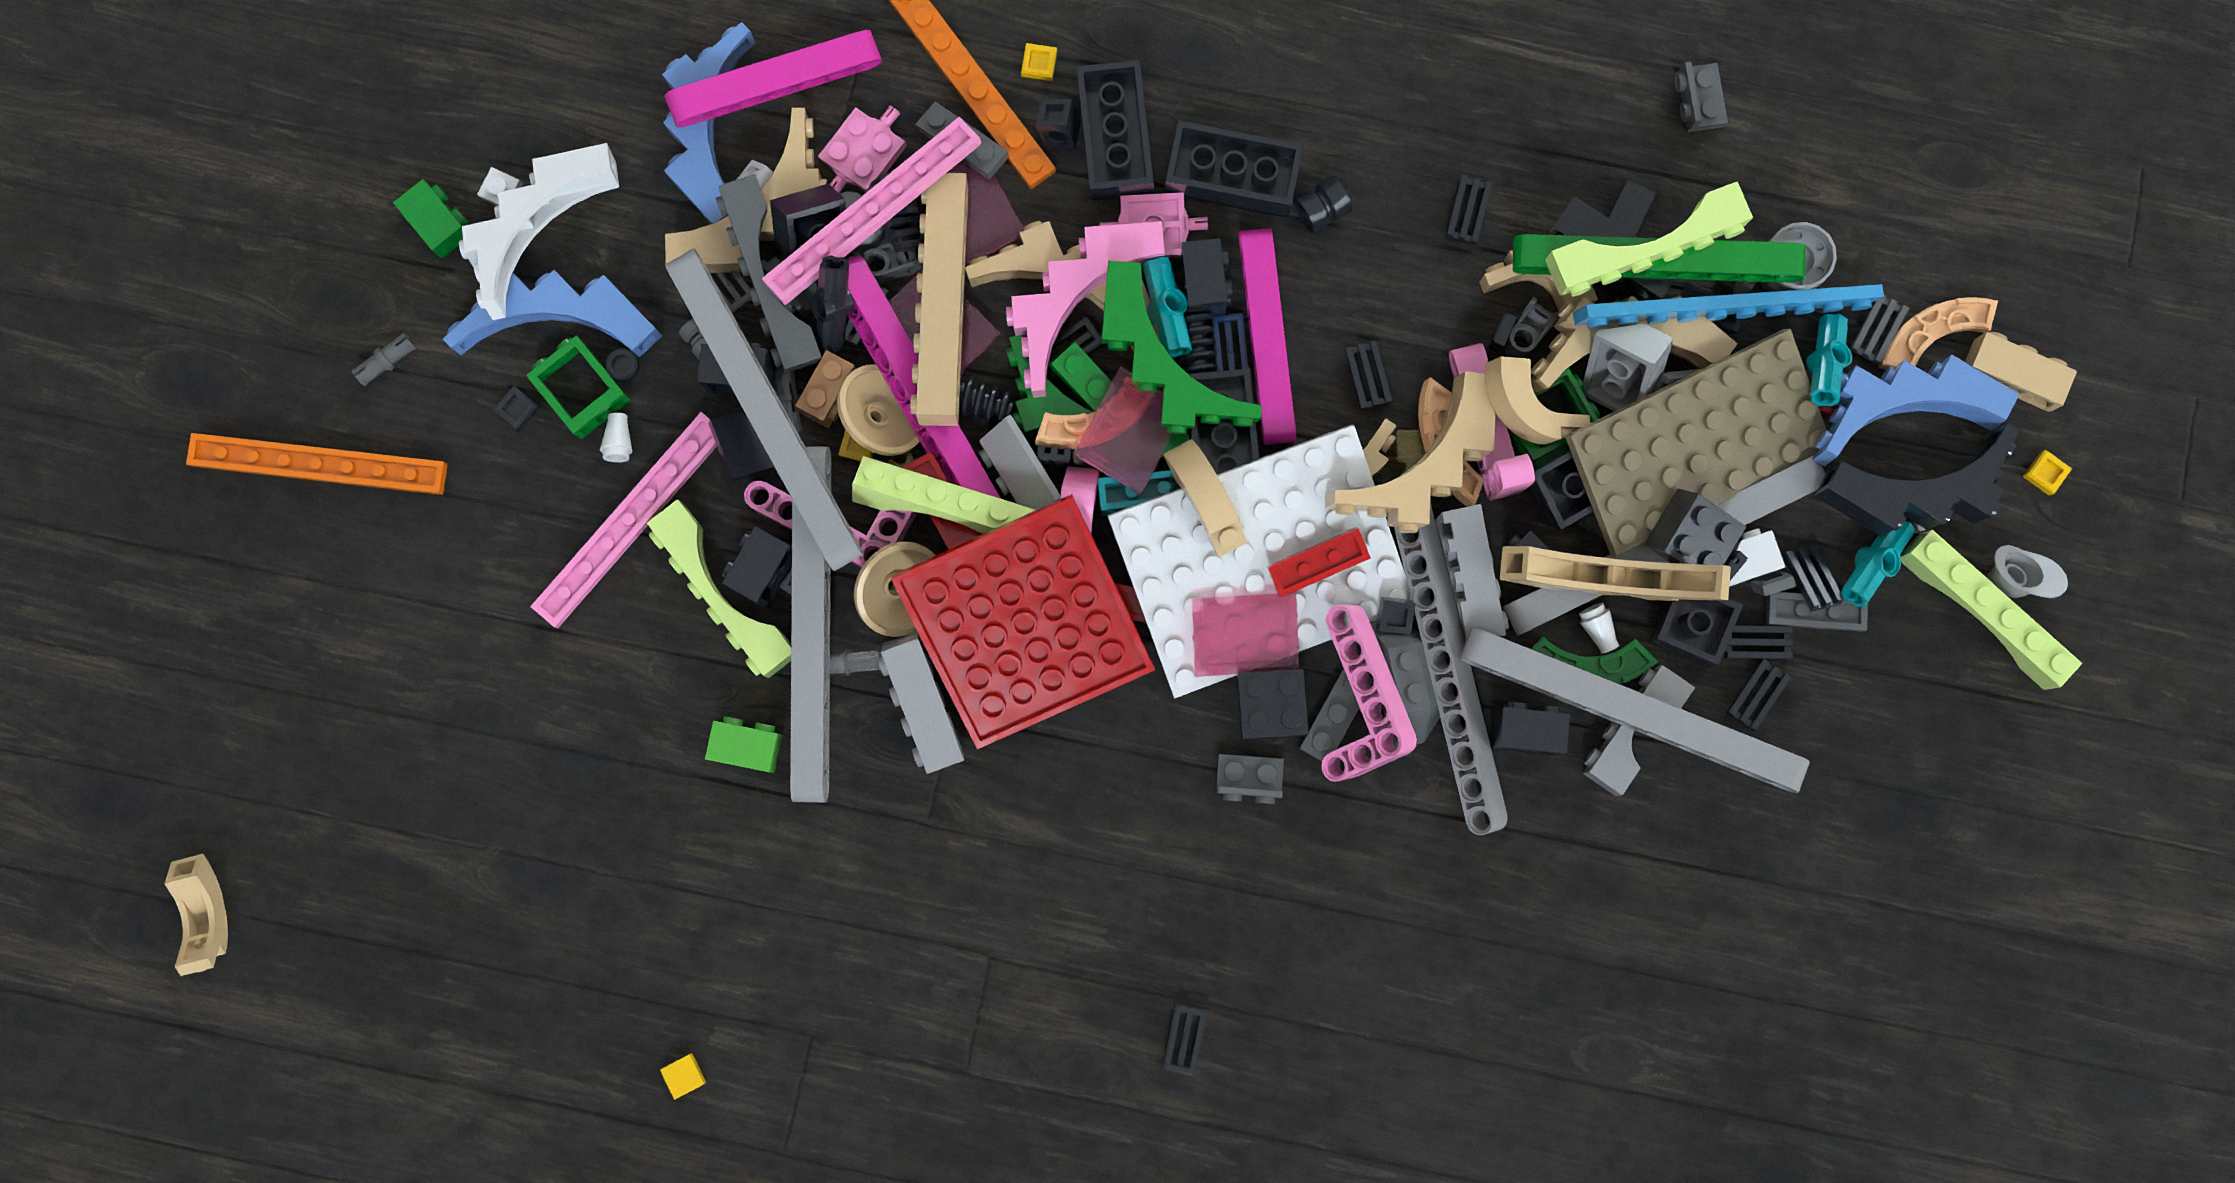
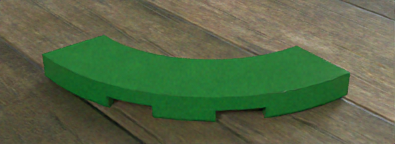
(1616, 667)

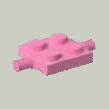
(862, 149)
(1165, 208)

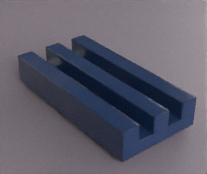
(1227, 319)

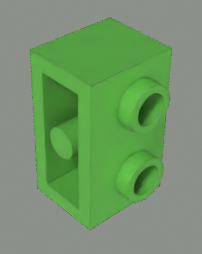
(744, 746)

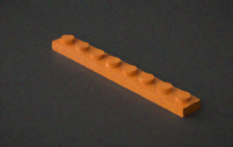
(975, 89)
(317, 463)

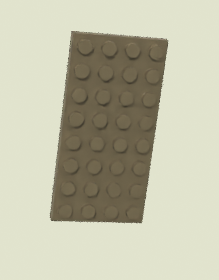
(1700, 436)

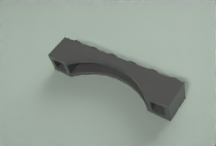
(747, 211)

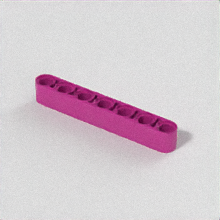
(772, 78)
(1267, 336)

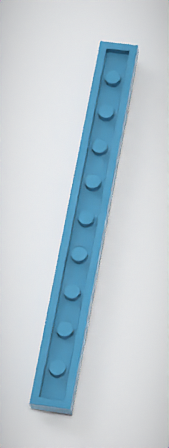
(1720, 306)

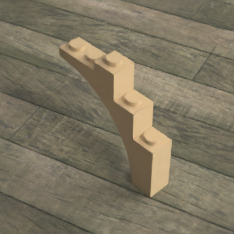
(788, 178)
(1030, 262)
(1694, 341)
(1464, 436)
(1614, 576)

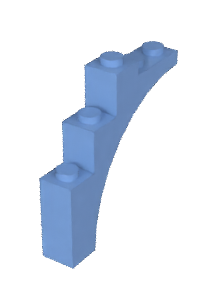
(697, 168)
(554, 299)
(1947, 388)

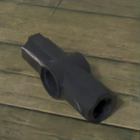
(832, 303)

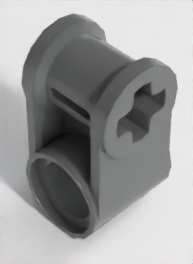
(895, 263)
(1532, 326)

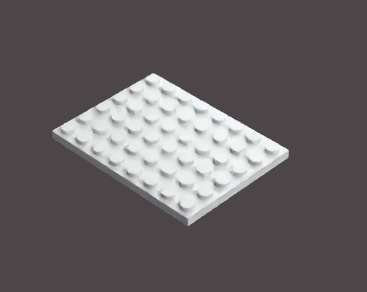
(1280, 514)

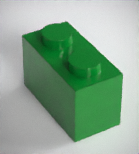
(432, 218)
(1081, 375)

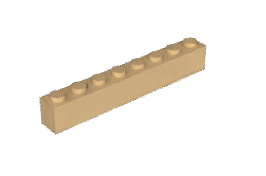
(941, 302)

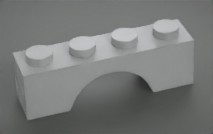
(1614, 762)

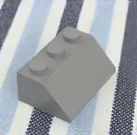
(1625, 364)
(1017, 466)

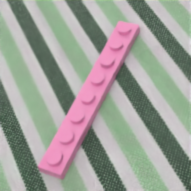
(873, 209)
(626, 522)

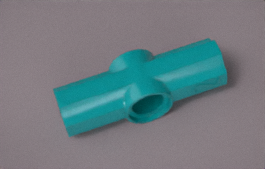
(1167, 306)
(1829, 360)
(1876, 563)

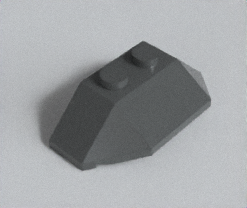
(1412, 678)

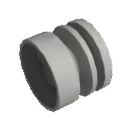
(1819, 255)

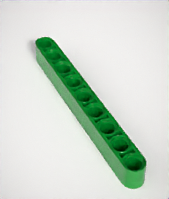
(1718, 261)

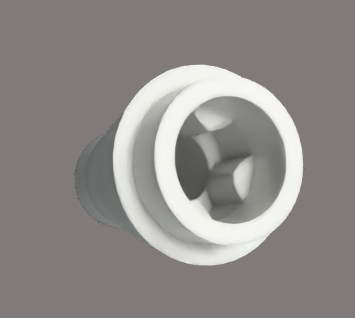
(616, 439)
(1599, 626)

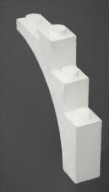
(524, 211)

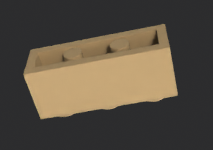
(2019, 367)

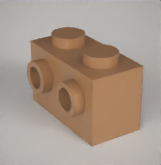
(821, 392)

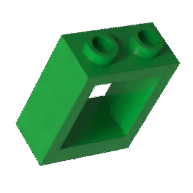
(1572, 389)
(598, 410)

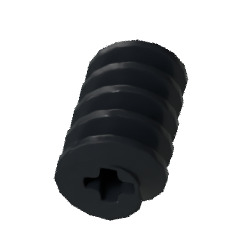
(1197, 359)
(984, 401)

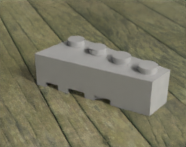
(1471, 570)
(921, 702)

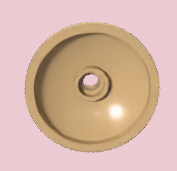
(867, 395)
(875, 601)

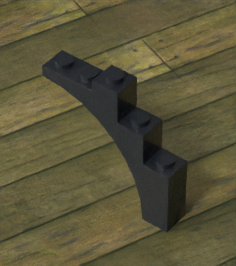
(1886, 503)

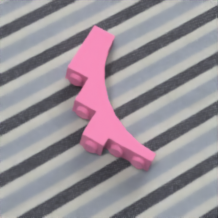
(1070, 282)

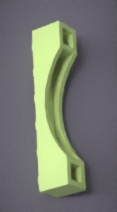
(1586, 263)
(900, 489)
(683, 538)
(2025, 639)

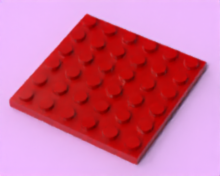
(1023, 621)

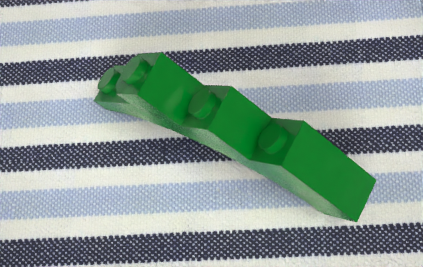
(1152, 367)
(1032, 410)

